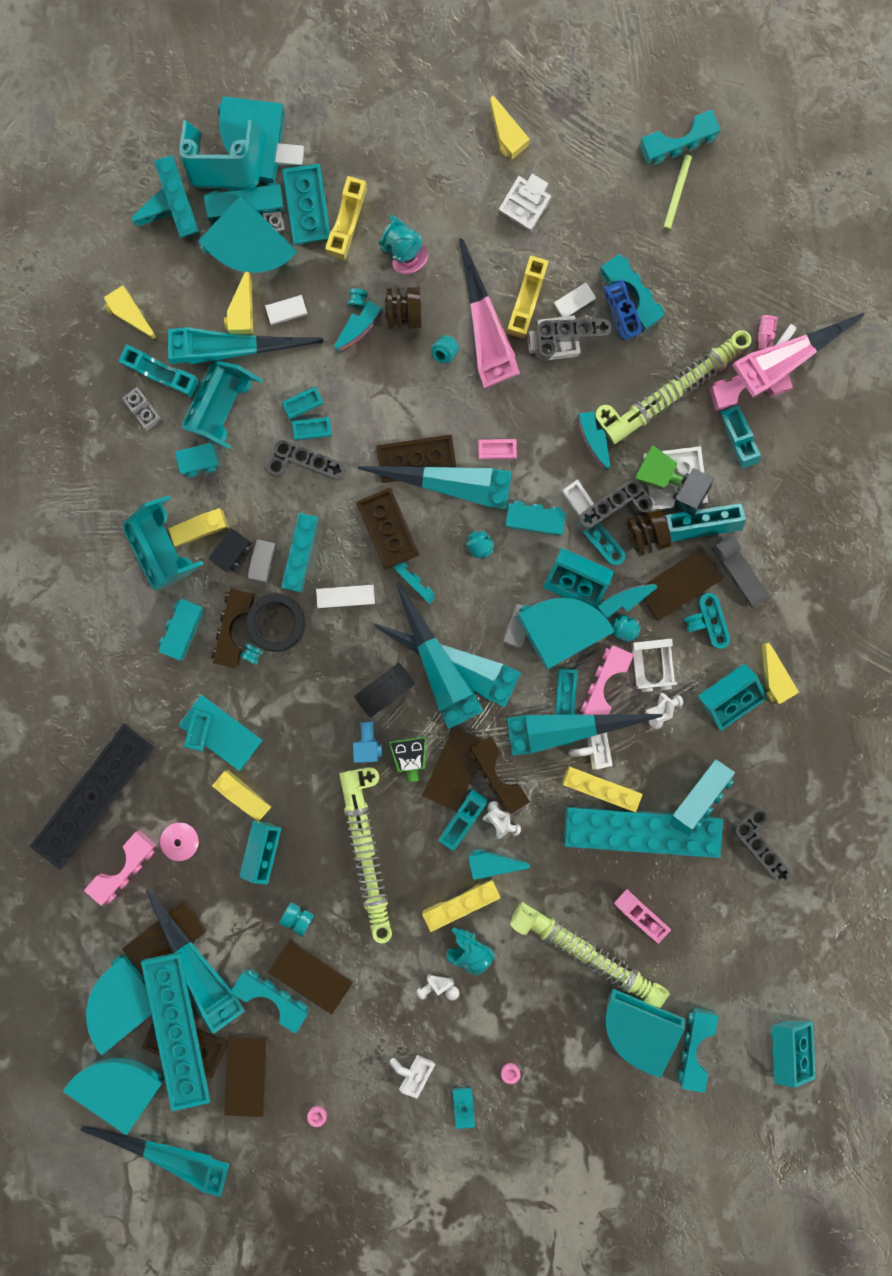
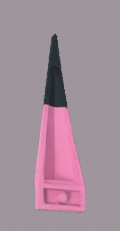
(493, 349)
(768, 366)

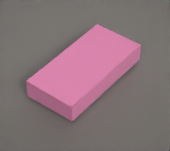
(497, 449)

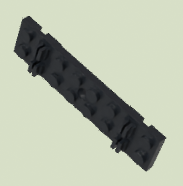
(106, 780)

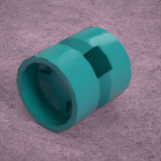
(295, 918)

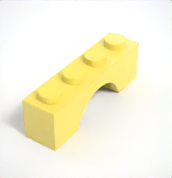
(349, 212)
(527, 297)
(602, 789)
(455, 908)

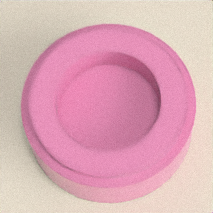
(510, 1073)
(317, 1116)

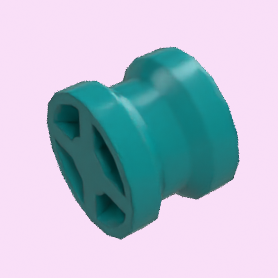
(357, 298)
(694, 622)
(251, 653)

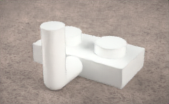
(598, 750)
(415, 1076)

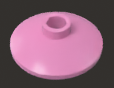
(412, 265)
(188, 839)

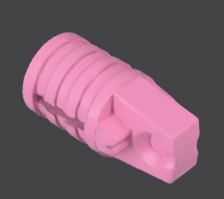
(767, 331)

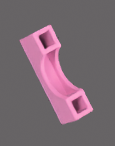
(726, 393)
(615, 661)
(104, 886)

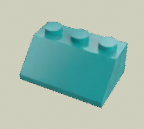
(578, 578)
(733, 697)
(793, 1053)

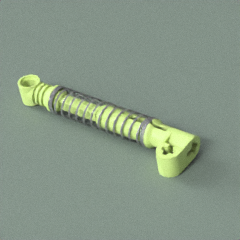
(670, 392)
(365, 849)
(527, 918)

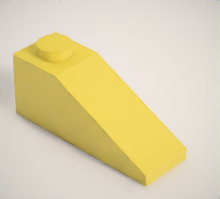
(510, 136)
(125, 309)
(240, 312)
(198, 527)
(777, 680)
(241, 795)

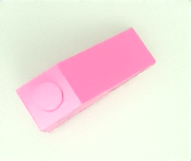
(642, 916)

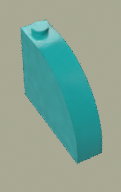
(267, 115)
(246, 240)
(562, 628)
(116, 1004)
(642, 1032)
(115, 1090)

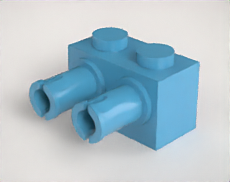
(367, 748)

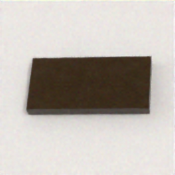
(417, 453)
(387, 528)
(681, 583)
(452, 771)
(153, 940)
(310, 976)
(211, 1048)
(245, 1076)

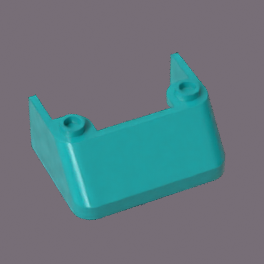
(231, 171)
(215, 400)
(153, 546)

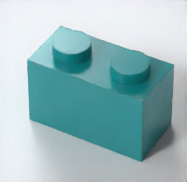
(197, 460)

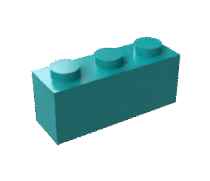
(535, 518)
(180, 629)
(260, 852)

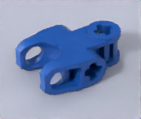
(622, 301)

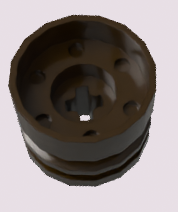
(403, 308)
(651, 532)

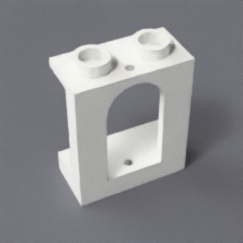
(667, 664)

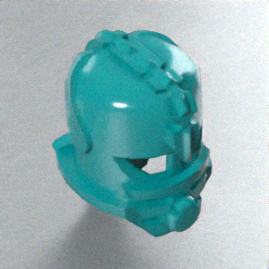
(400, 240)
(470, 953)

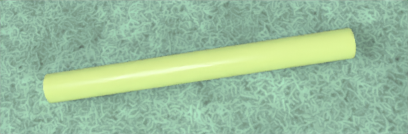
(677, 192)

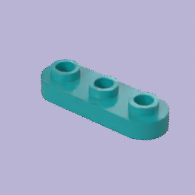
(609, 548)
(413, 580)
(720, 627)

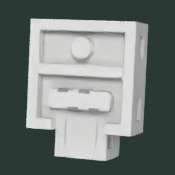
(526, 201)
(563, 349)

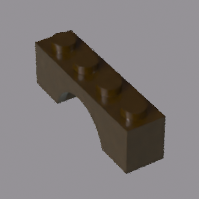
(238, 604)
(486, 753)

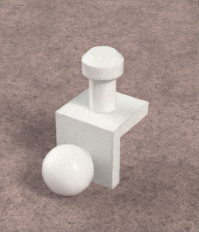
(664, 707)
(500, 820)
(440, 985)

